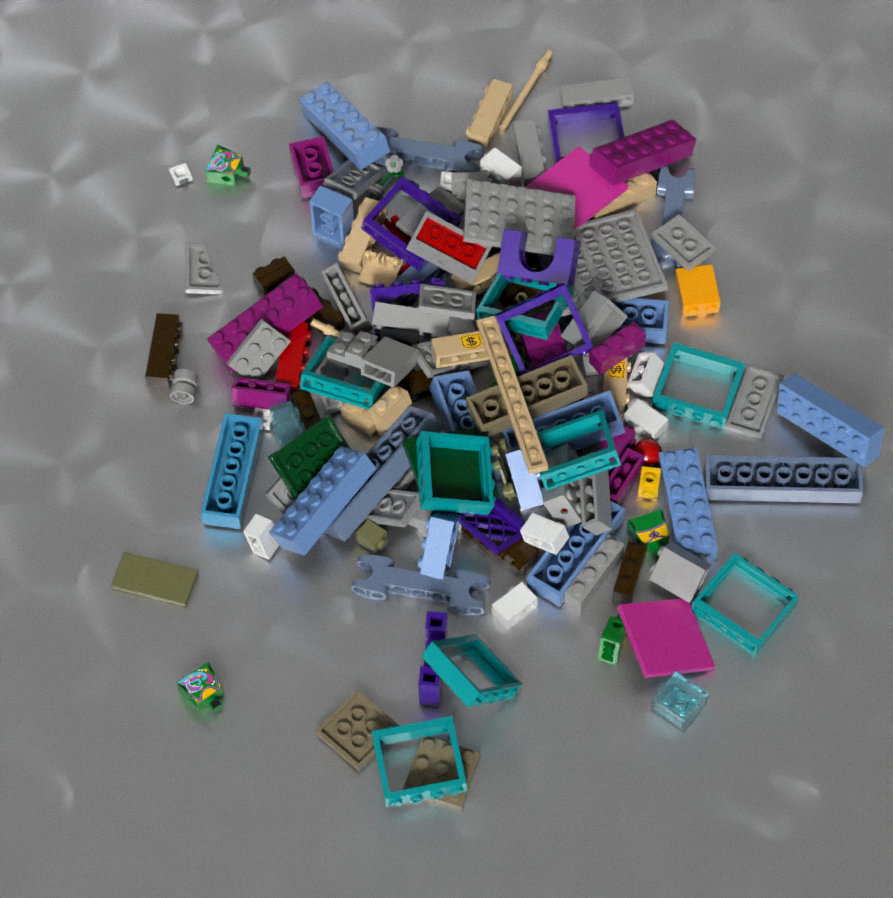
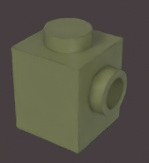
(372, 537)

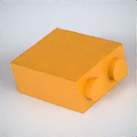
(697, 290)

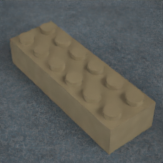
(543, 392)

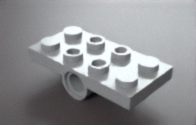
(427, 363)

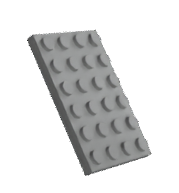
(498, 207)

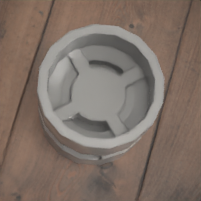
(184, 386)

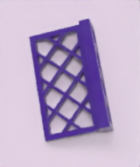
(502, 514)

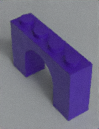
(513, 262)
(389, 294)
(429, 681)

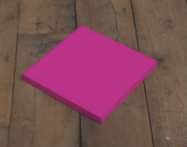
(575, 177)
(666, 637)

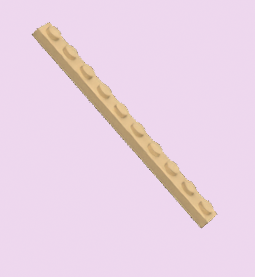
(512, 395)

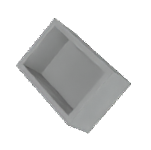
(600, 320)

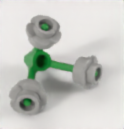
(394, 166)

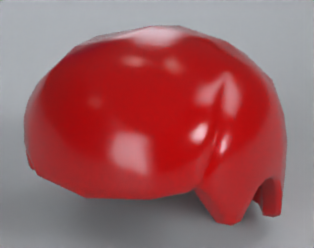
(649, 449)

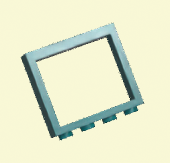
(520, 323)
(707, 361)
(335, 388)
(454, 441)
(582, 466)
(727, 626)
(439, 655)
(415, 731)

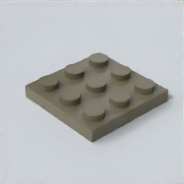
(350, 729)
(436, 764)

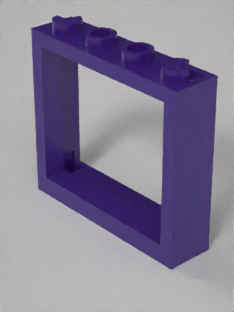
(581, 115)
(389, 240)
(531, 303)

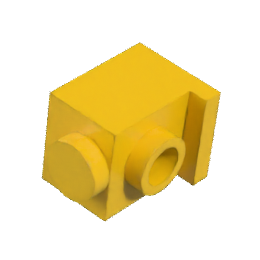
(649, 482)

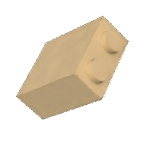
(389, 408)

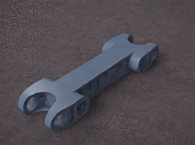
(432, 154)
(675, 191)
(387, 579)

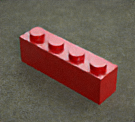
(292, 359)

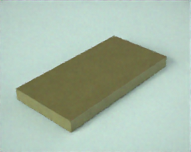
(154, 579)

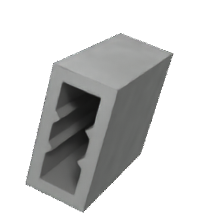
(389, 362)
(679, 571)

